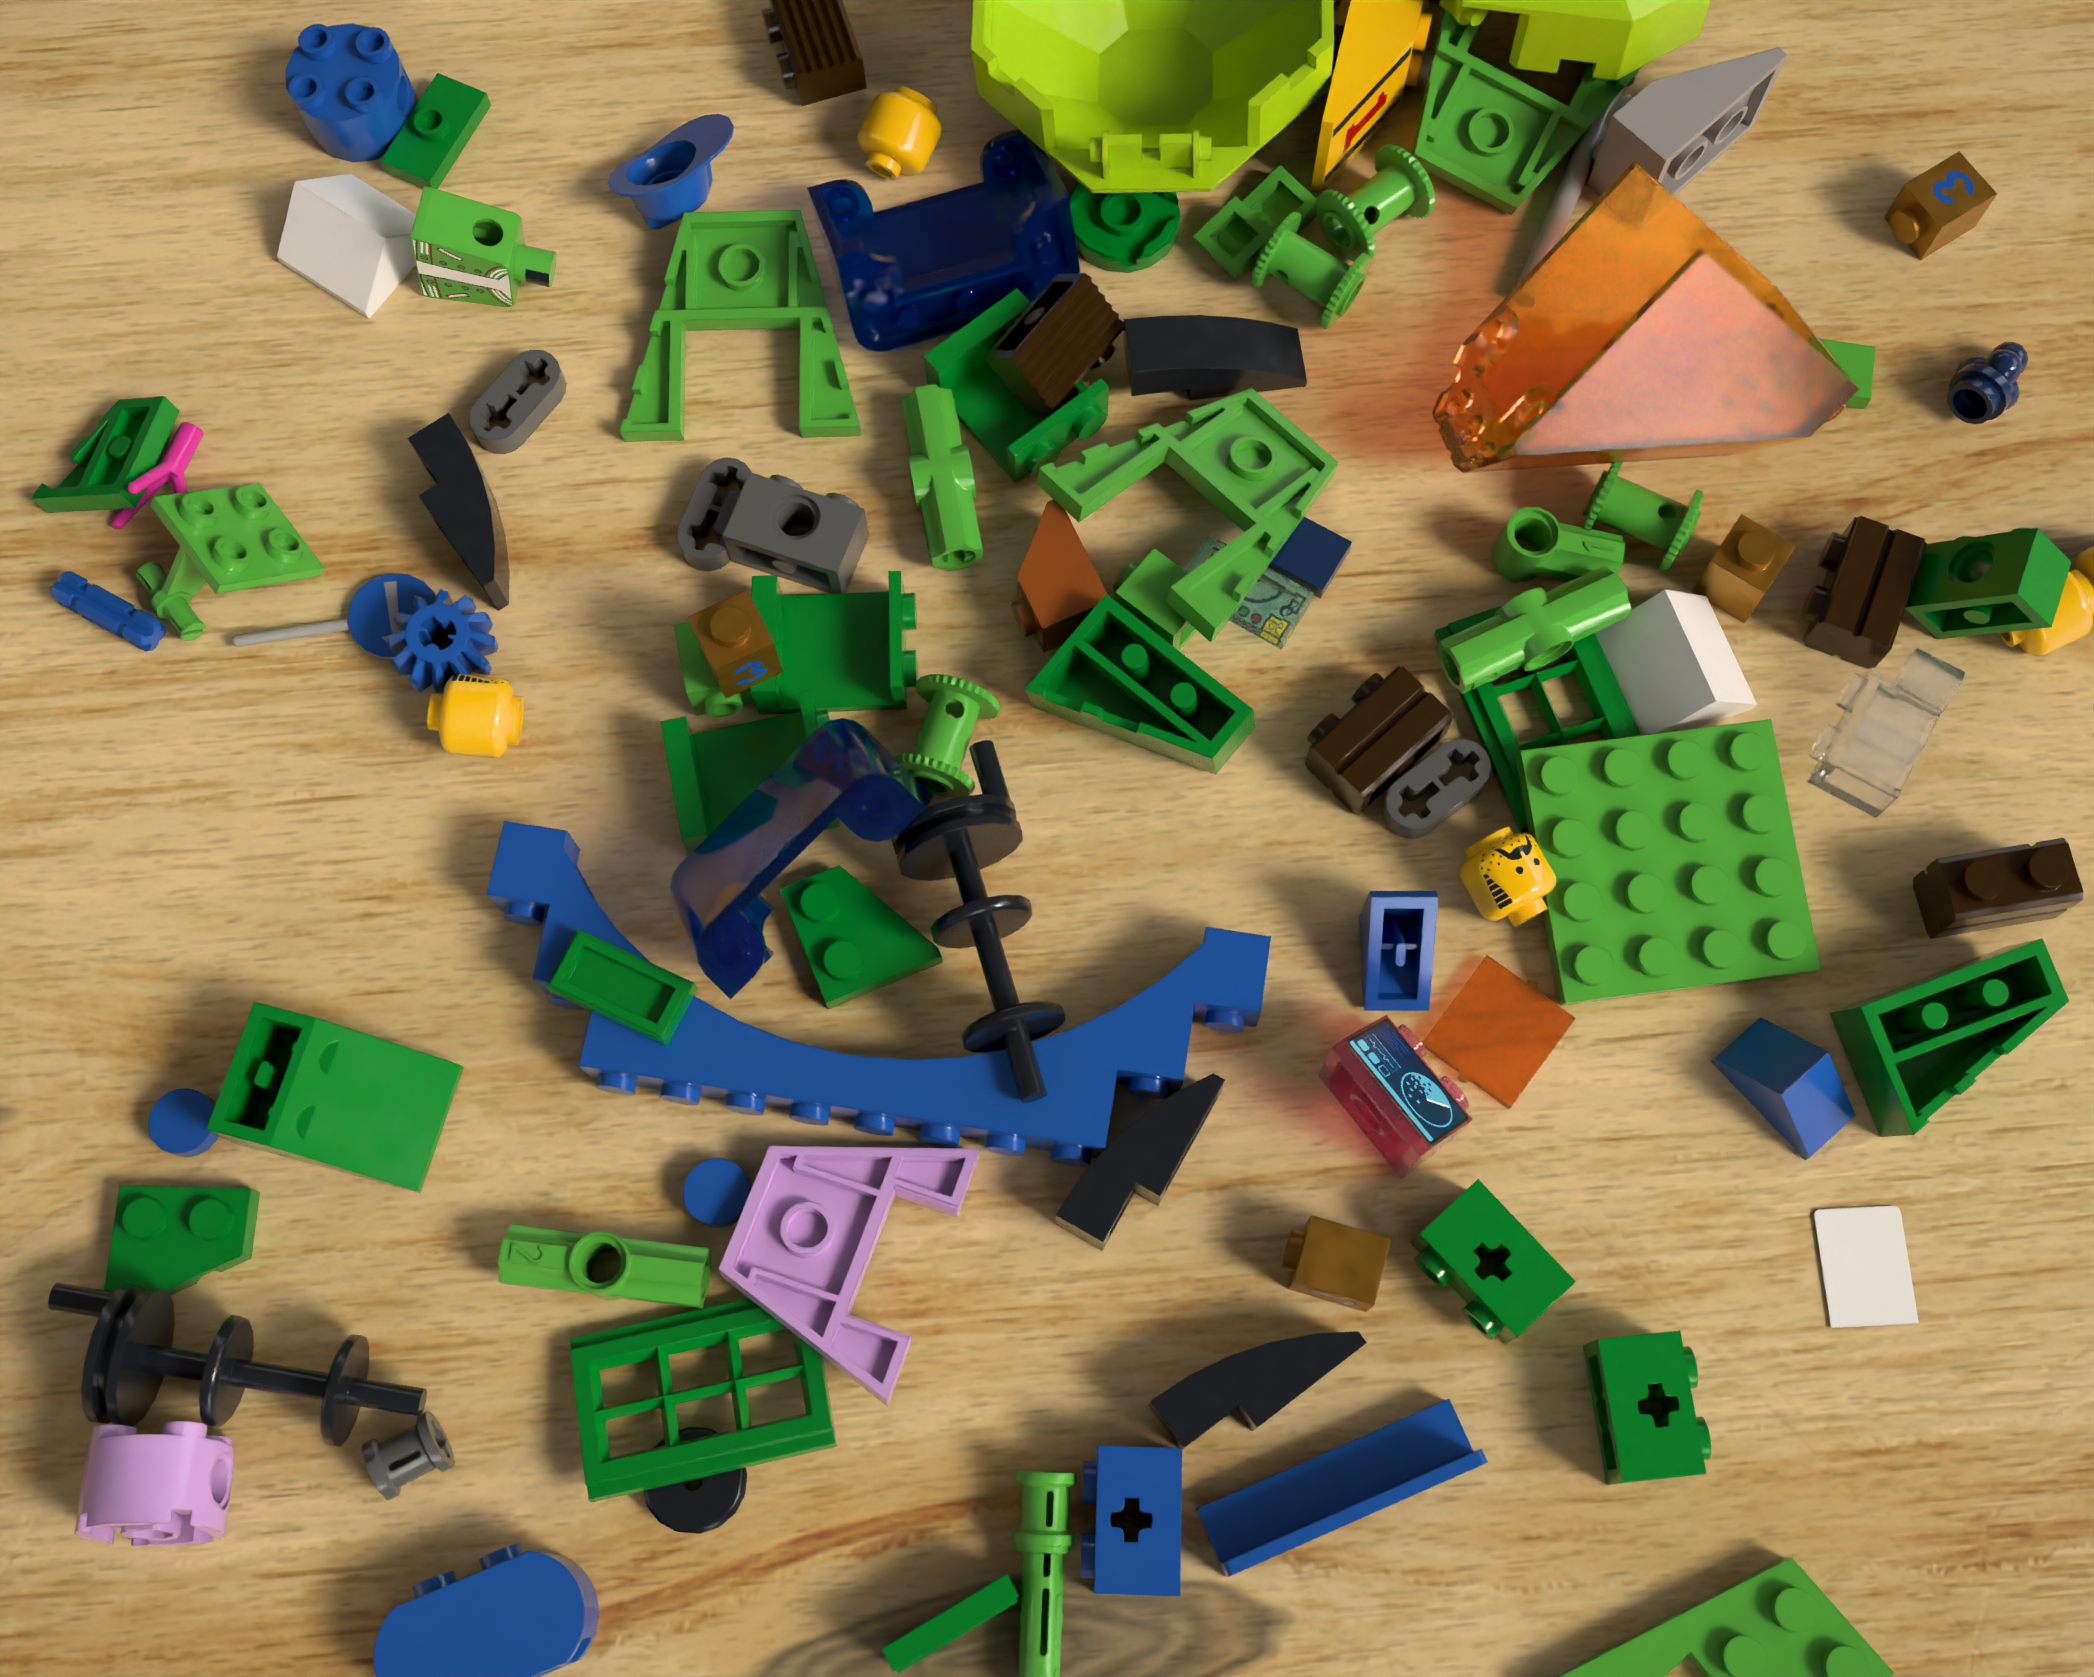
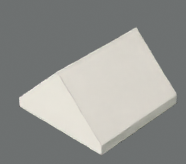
(347, 240)
(1675, 664)

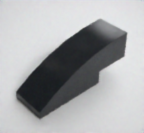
(1211, 355)
(464, 505)
(1138, 1162)
(1251, 1382)

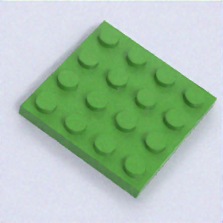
(1668, 862)

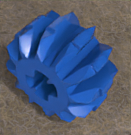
(443, 619)

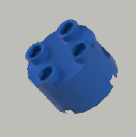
(350, 89)

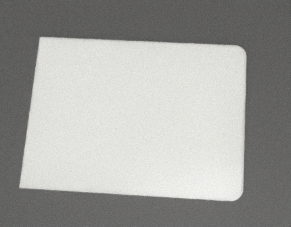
(1865, 1266)

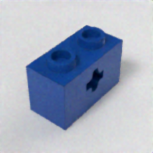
(1154, 1560)

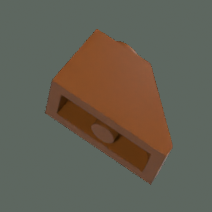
(1055, 581)

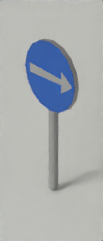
(369, 616)

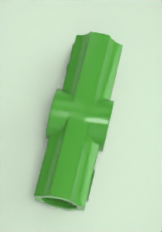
(942, 478)
(1534, 629)
(565, 1260)

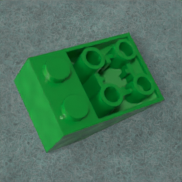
(334, 1098)

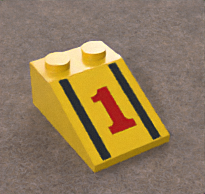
(1368, 79)

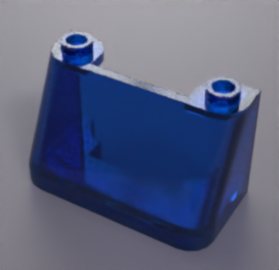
(949, 255)
(829, 776)

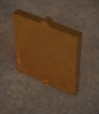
(1498, 1031)

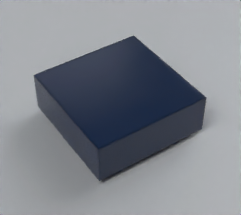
(1311, 556)

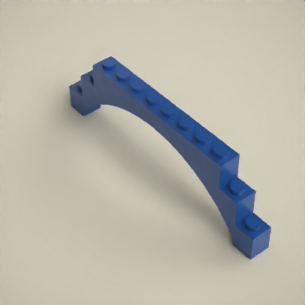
(942, 1098)

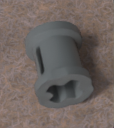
(383, 1458)

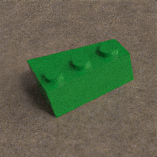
(1141, 690)
(1943, 1030)

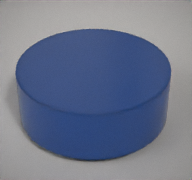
(181, 1121)
(716, 1192)

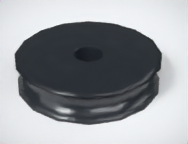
(701, 1508)

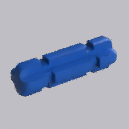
(108, 611)

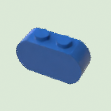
(506, 1621)

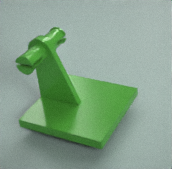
(229, 540)

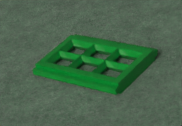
(1494, 727)
(707, 1454)

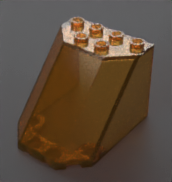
(1637, 348)

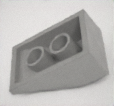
(1684, 121)

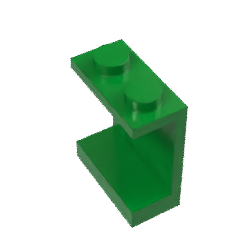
(990, 412)
(838, 647)
(724, 765)

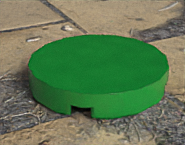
(1124, 228)

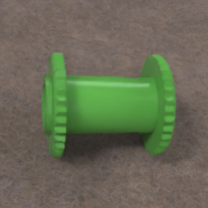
(1395, 188)
(1310, 270)
(1643, 514)
(945, 739)

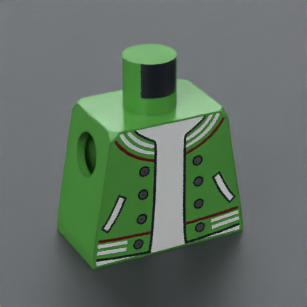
(474, 251)

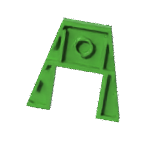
(1494, 129)
(738, 276)
(1239, 459)
(1753, 1628)

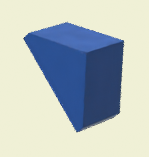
(1397, 949)
(1788, 1084)

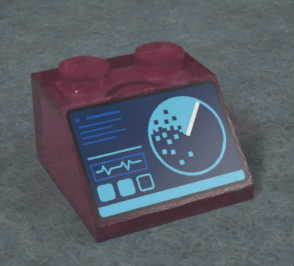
(1395, 1093)

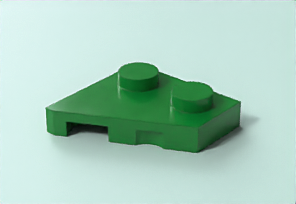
(113, 456)
(853, 936)
(179, 1234)

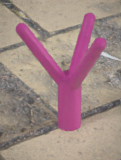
(170, 469)

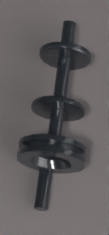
(957, 842)
(134, 1352)

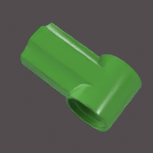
(1562, 549)

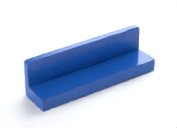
(1338, 1487)

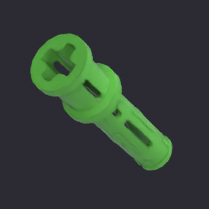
(1043, 1541)

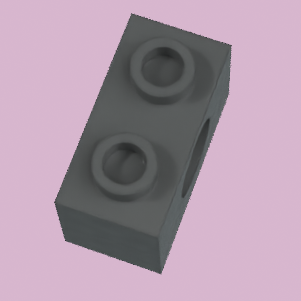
(820, 558)

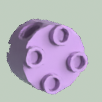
(156, 1485)

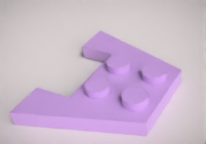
(813, 1236)

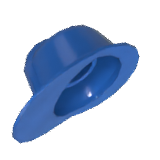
(674, 172)

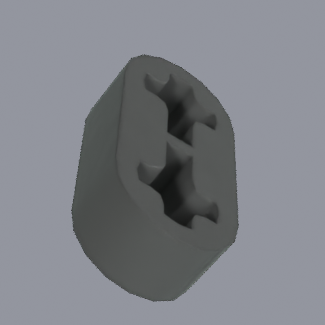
(514, 399)
(705, 509)
(1427, 777)

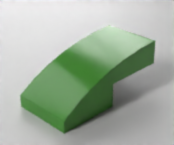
(1242, 227)

